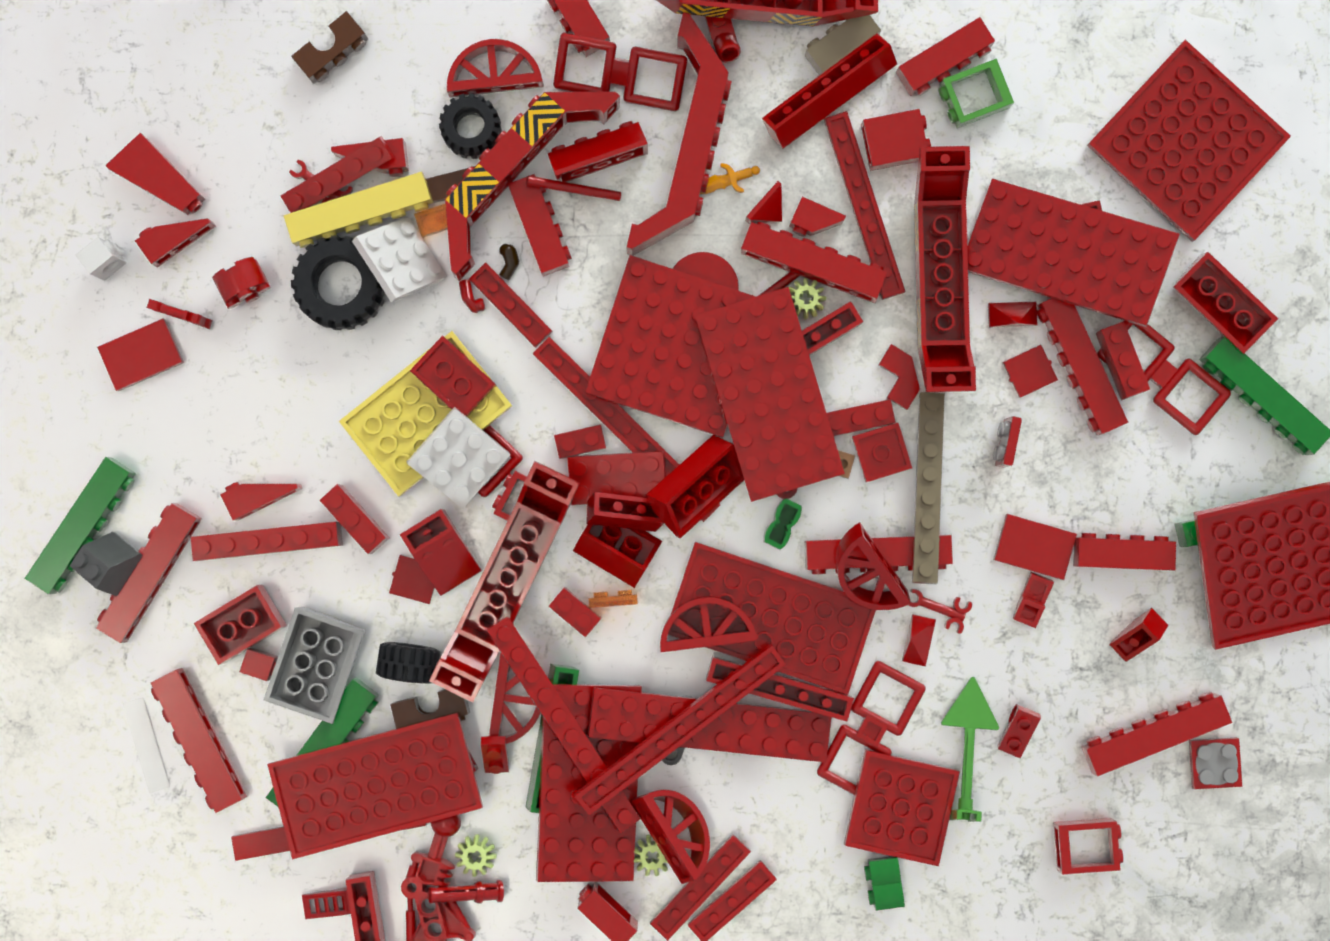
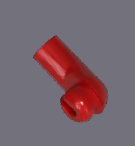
(468, 298)

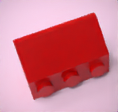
(618, 550)

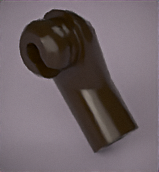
(511, 260)

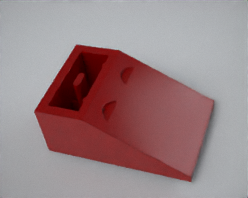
(440, 552)

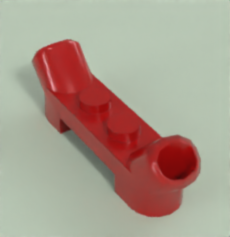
(723, 38)

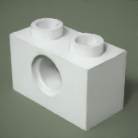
(101, 258)

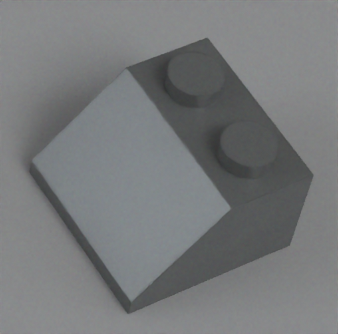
(106, 562)

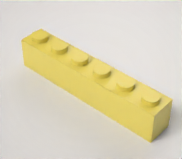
(359, 209)

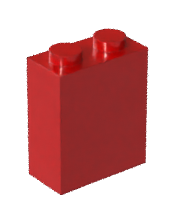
(894, 139)

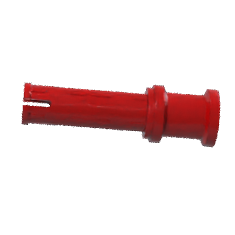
(477, 892)

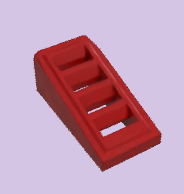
(327, 912)

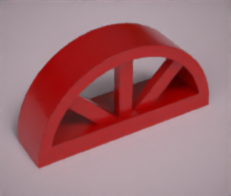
(494, 83)
(877, 599)
(707, 640)
(501, 708)
(666, 838)

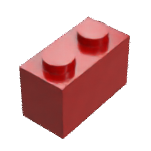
(575, 611)

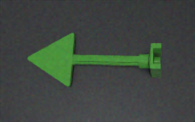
(971, 713)

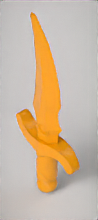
(722, 181)

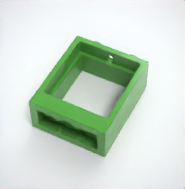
(997, 83)

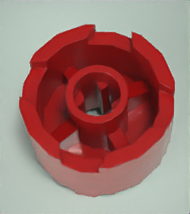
(241, 282)

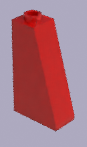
(151, 171)

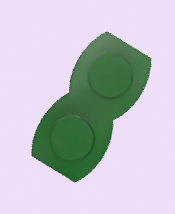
(779, 531)
(885, 883)

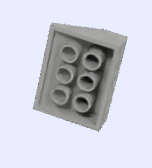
(314, 664)

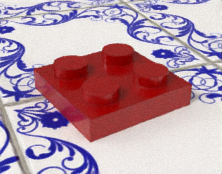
(881, 452)

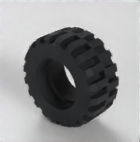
(307, 278)

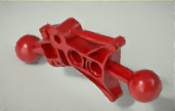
(434, 871)

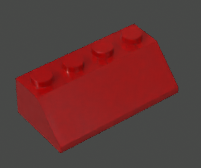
(599, 152)
(1224, 302)
(696, 485)

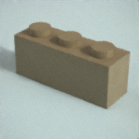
(840, 42)

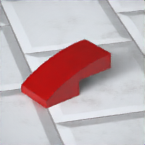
(1033, 599)

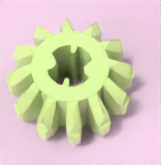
(811, 293)
(472, 847)
(642, 857)

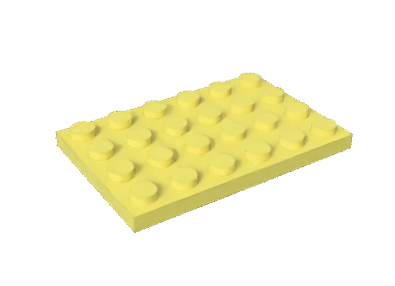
(403, 415)

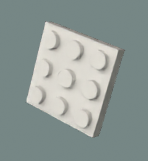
(399, 258)
(458, 458)

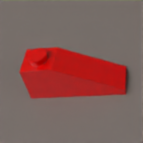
(393, 167)
(166, 241)
(249, 498)

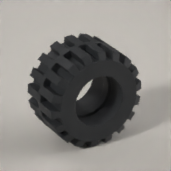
(469, 106)
(406, 662)

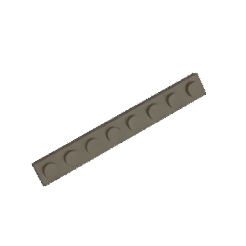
(928, 488)

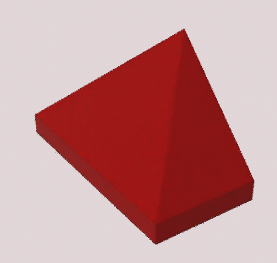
(769, 207)
(1012, 314)
(918, 640)

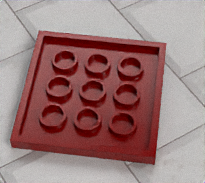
(901, 807)

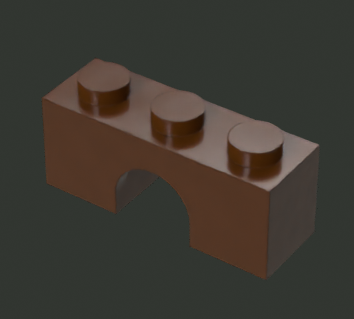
(318, 63)
(409, 712)

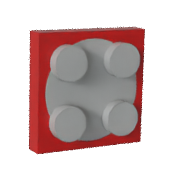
(1009, 434)
(1215, 763)

